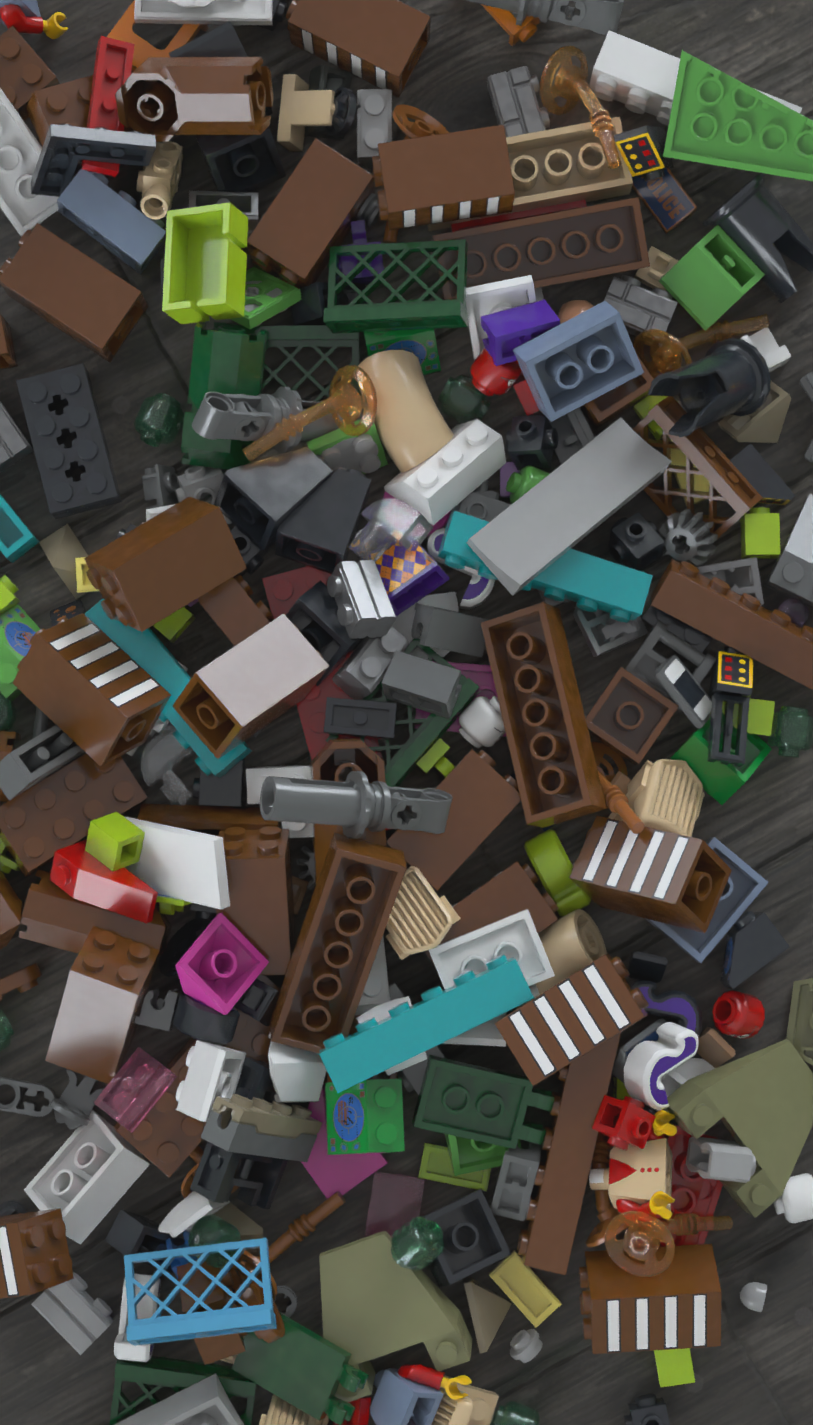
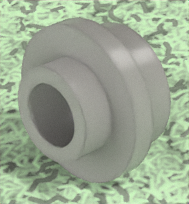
(525, 1345)

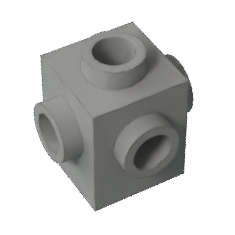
(200, 484)

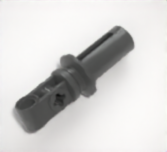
(588, 14)
(251, 417)
(354, 804)

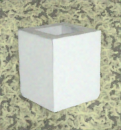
(768, 348)

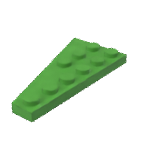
(735, 125)

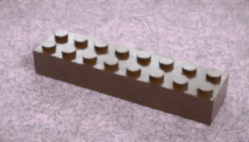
(566, 1160)

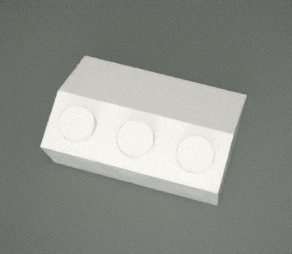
(451, 472)
(87, 1176)

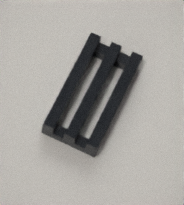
(715, 728)

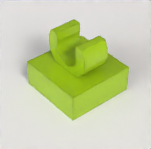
(436, 759)

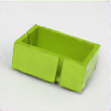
(205, 263)

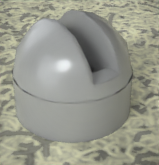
(754, 1296)

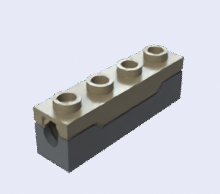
(261, 1128)

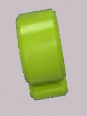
(554, 872)

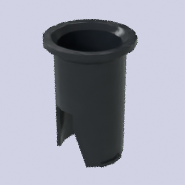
(757, 222)
(743, 375)

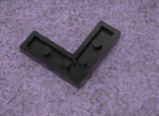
(69, 143)

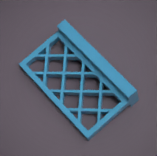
(194, 1323)

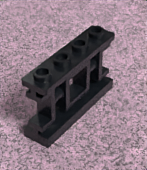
(254, 1174)

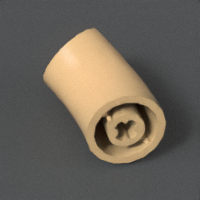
(406, 412)
(570, 946)

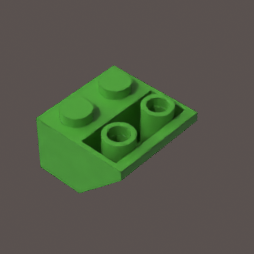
(711, 277)

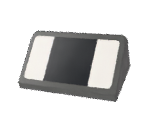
(685, 690)

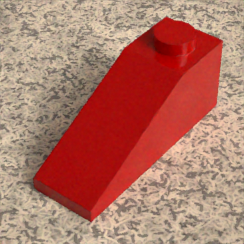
(95, 884)

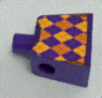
(408, 576)

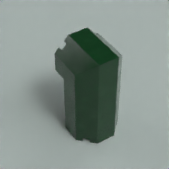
(226, 362)

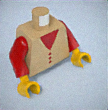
(638, 1176)

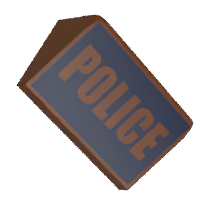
(665, 200)

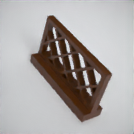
(708, 461)

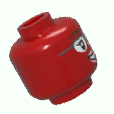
(492, 378)
(738, 1014)

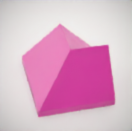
(219, 966)

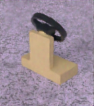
(311, 108)

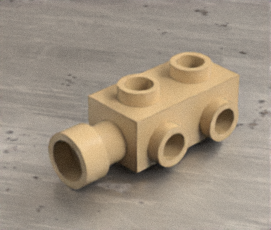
(160, 179)

